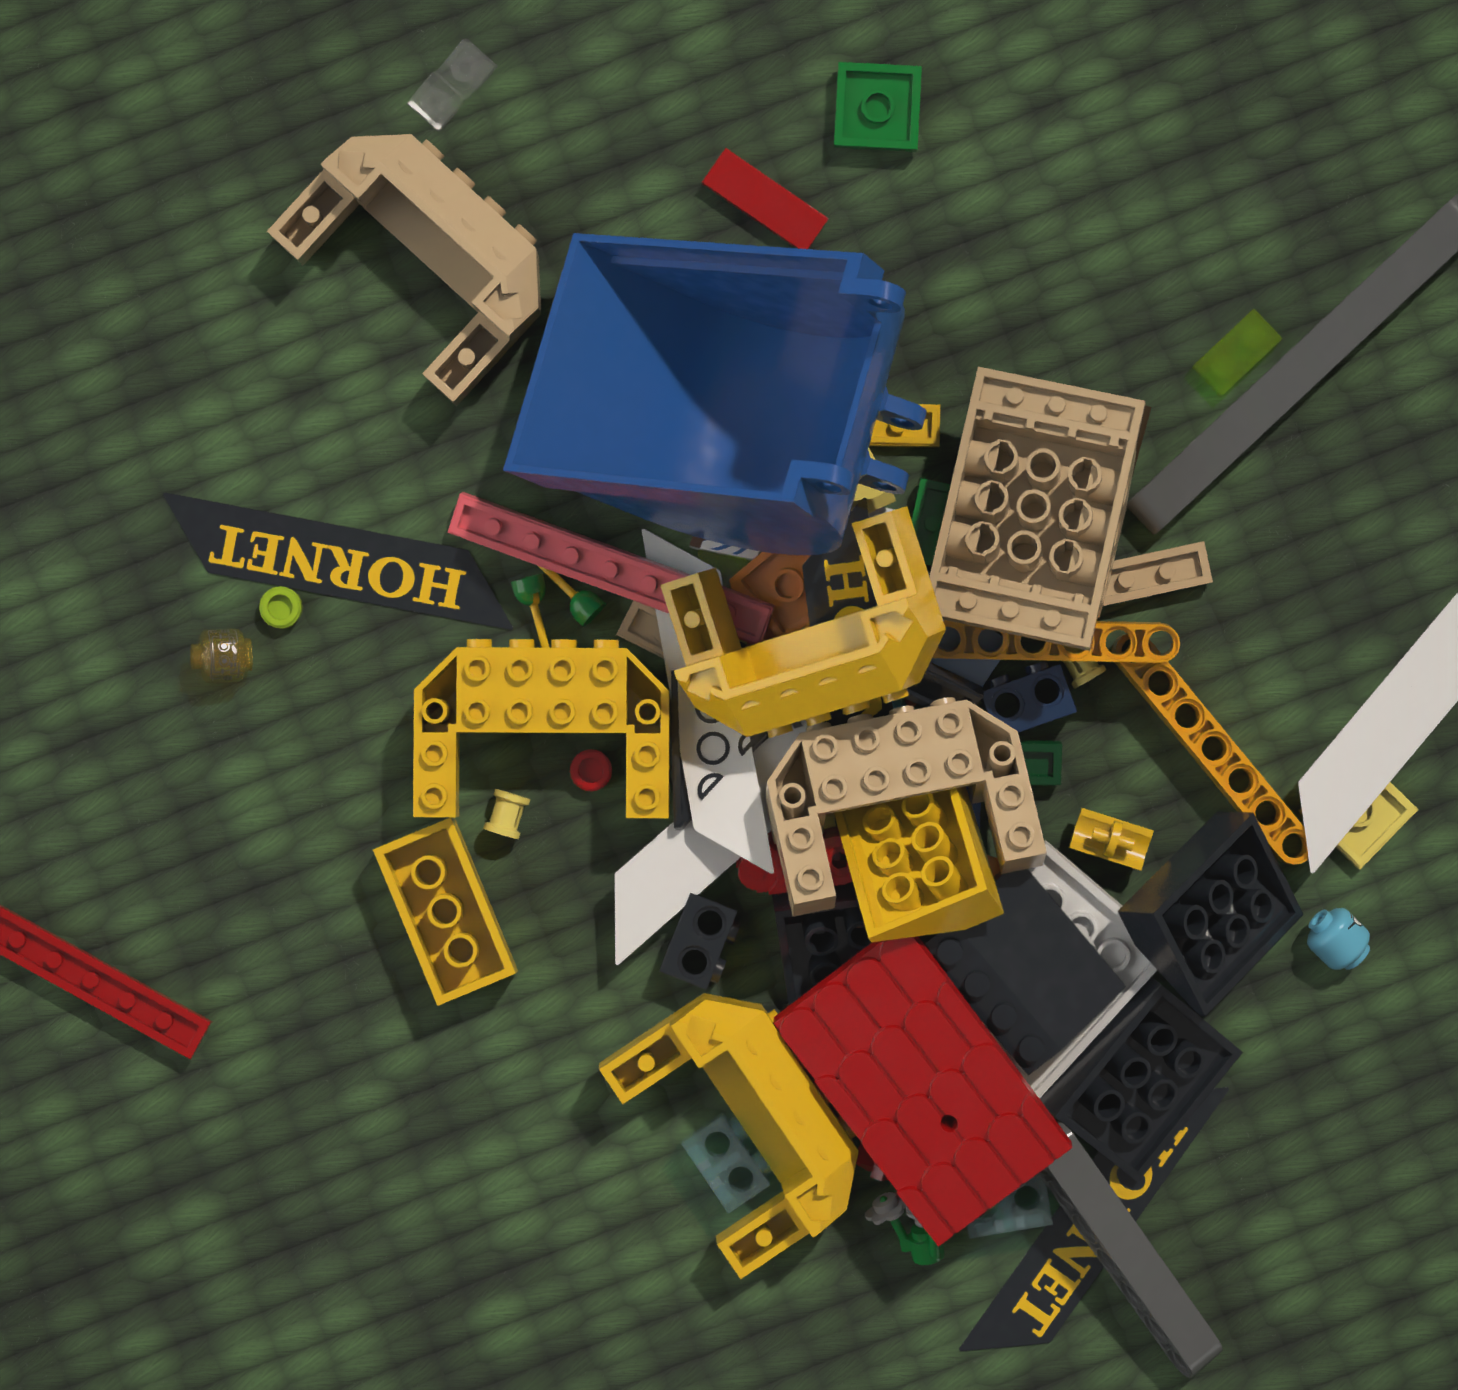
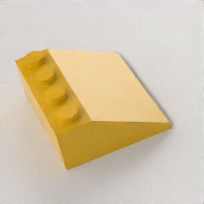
(919, 865)

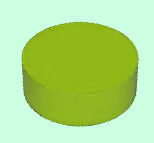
(280, 607)

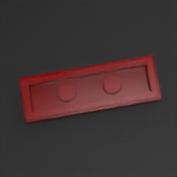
(764, 200)

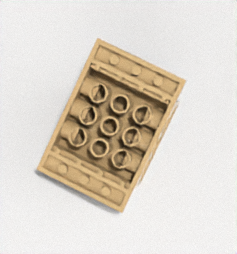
(1035, 507)

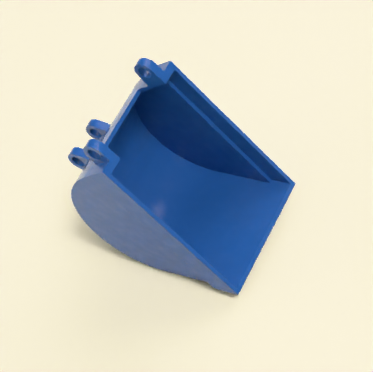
(716, 388)

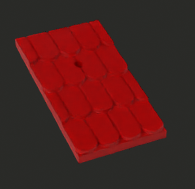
(922, 1084)

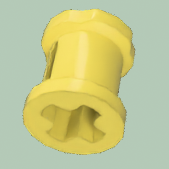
(1082, 670)
(506, 814)

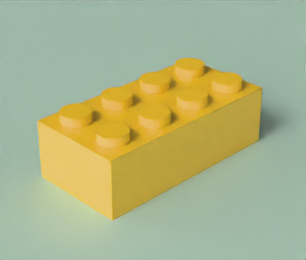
(445, 910)

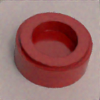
(591, 770)

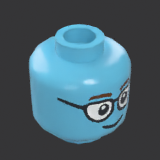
(1338, 939)

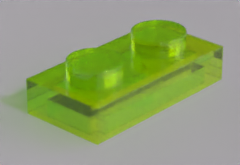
(1237, 352)

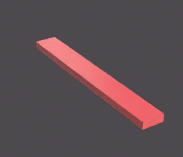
(590, 560)

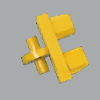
(1111, 839)

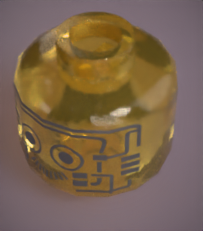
(222, 655)

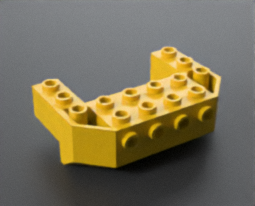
(821, 665)
(541, 693)
(773, 1102)

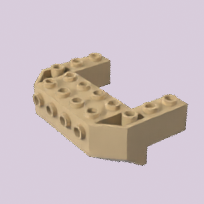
(442, 226)
(891, 761)

